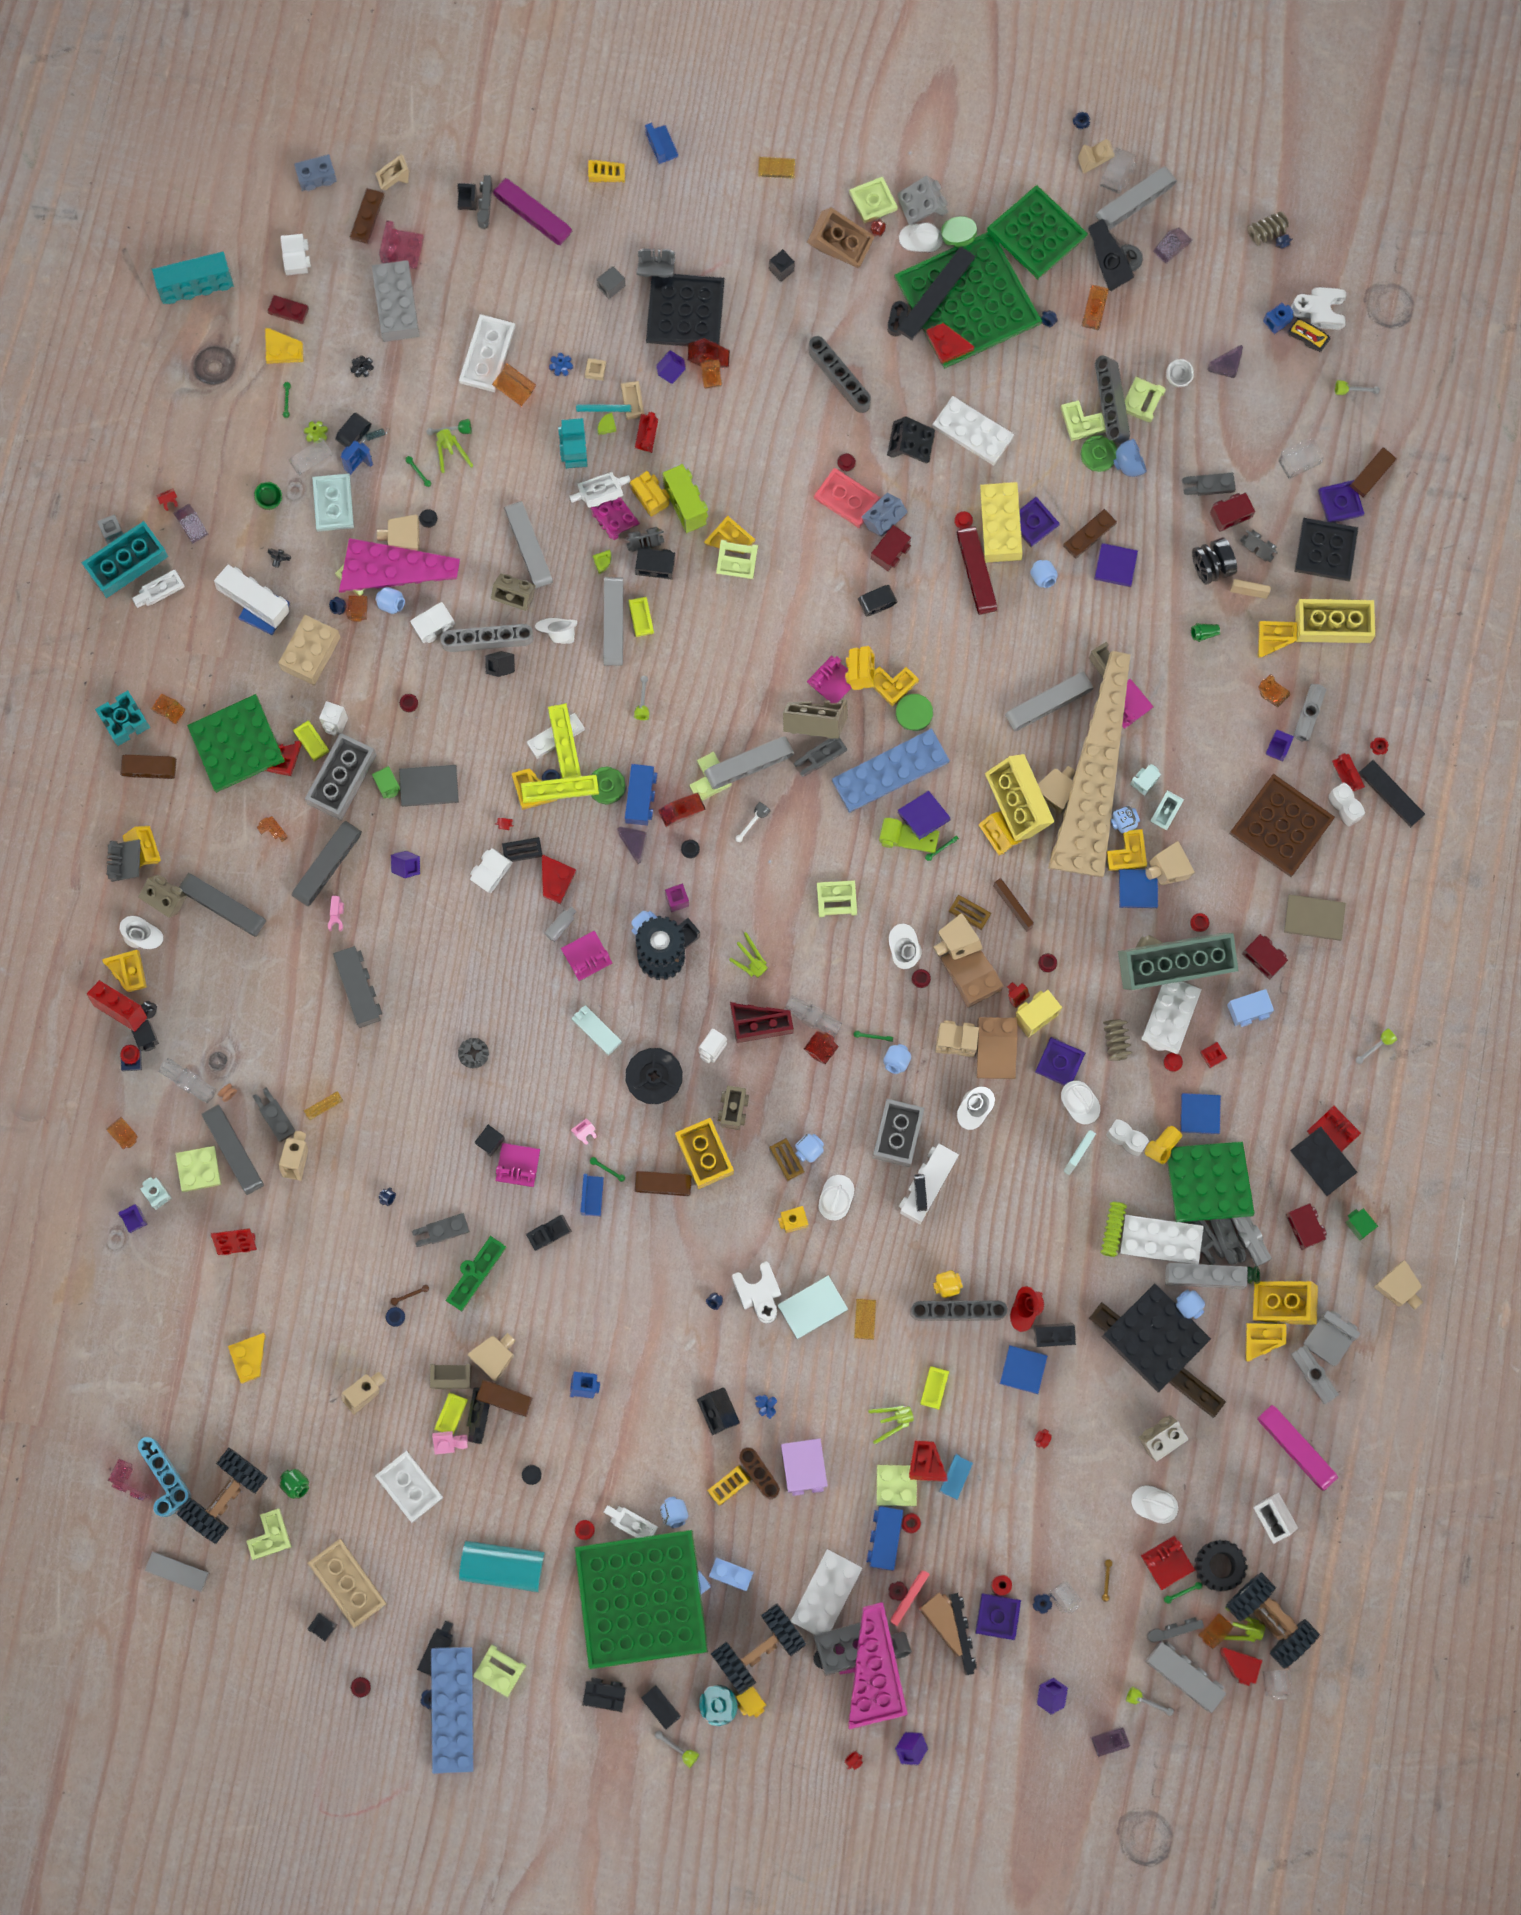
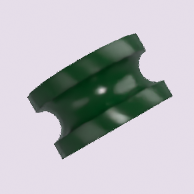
(1253, 1275)

